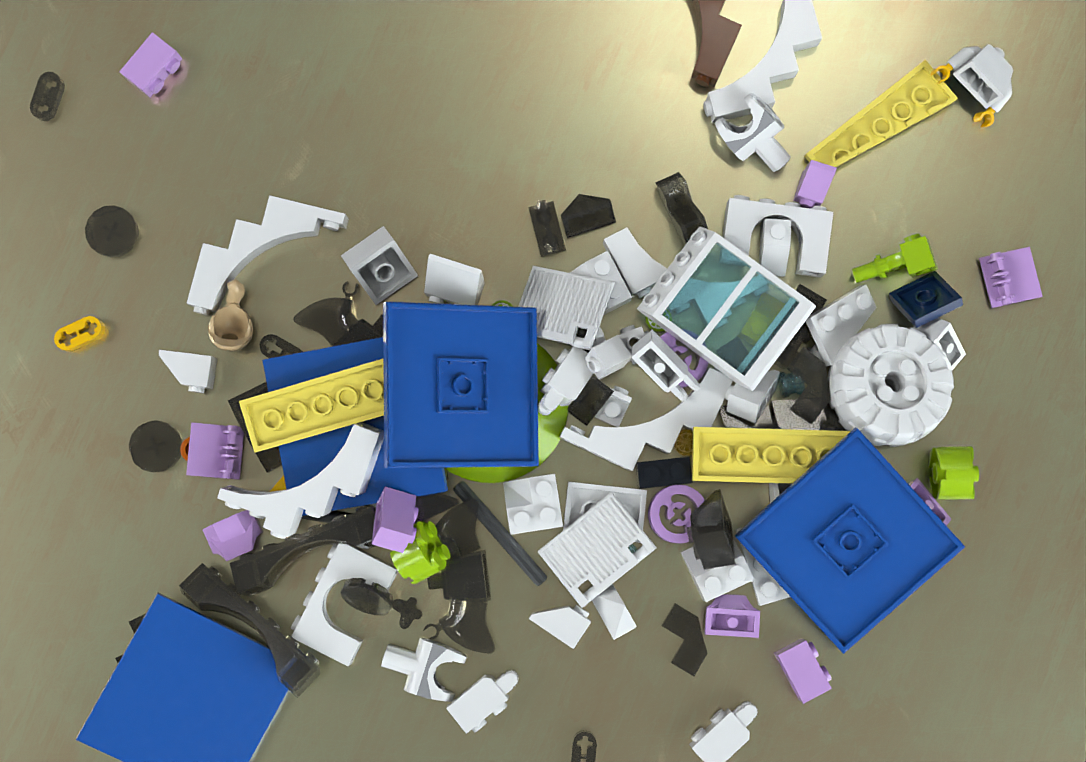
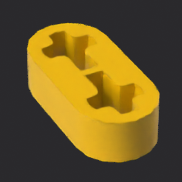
(81, 339)

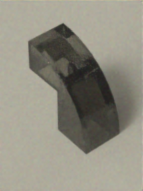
(679, 206)

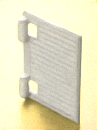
(565, 304)
(596, 549)

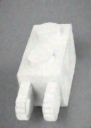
(663, 365)
(565, 381)
(481, 700)
(724, 734)

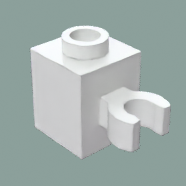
(607, 355)

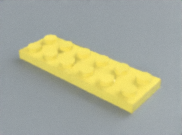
(315, 406)
(758, 453)

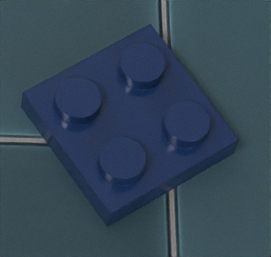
(926, 299)

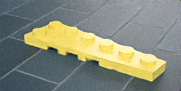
(895, 110)

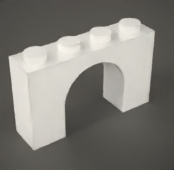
(810, 225)
(315, 626)

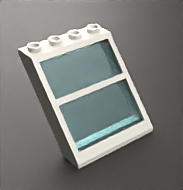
(726, 307)

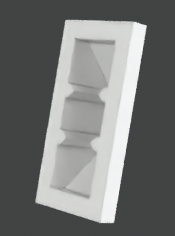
(613, 612)

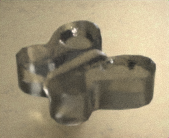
(407, 610)

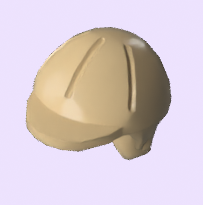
(231, 325)

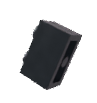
(663, 472)

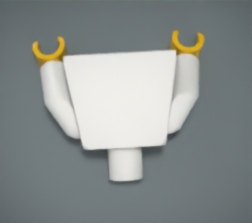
(984, 75)

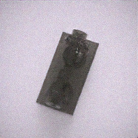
(547, 228)

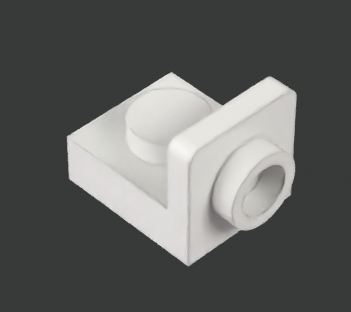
(615, 407)

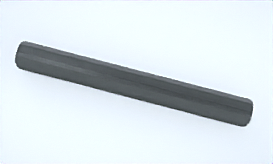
(502, 535)

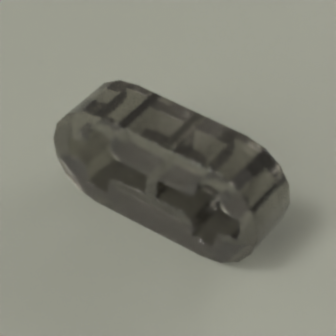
(44, 96)
(281, 343)
(590, 755)

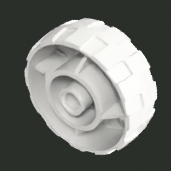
(890, 385)

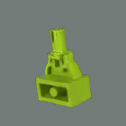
(914, 254)

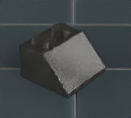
(712, 533)

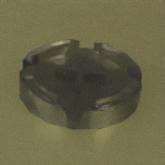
(111, 231)
(155, 446)
(367, 598)

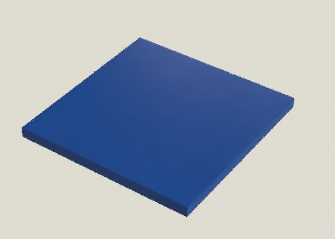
(459, 386)
(310, 455)
(849, 540)
(185, 692)

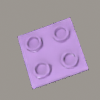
(1010, 277)
(215, 451)

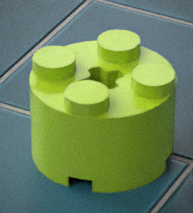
(953, 472)
(422, 557)

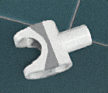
(757, 135)
(422, 666)

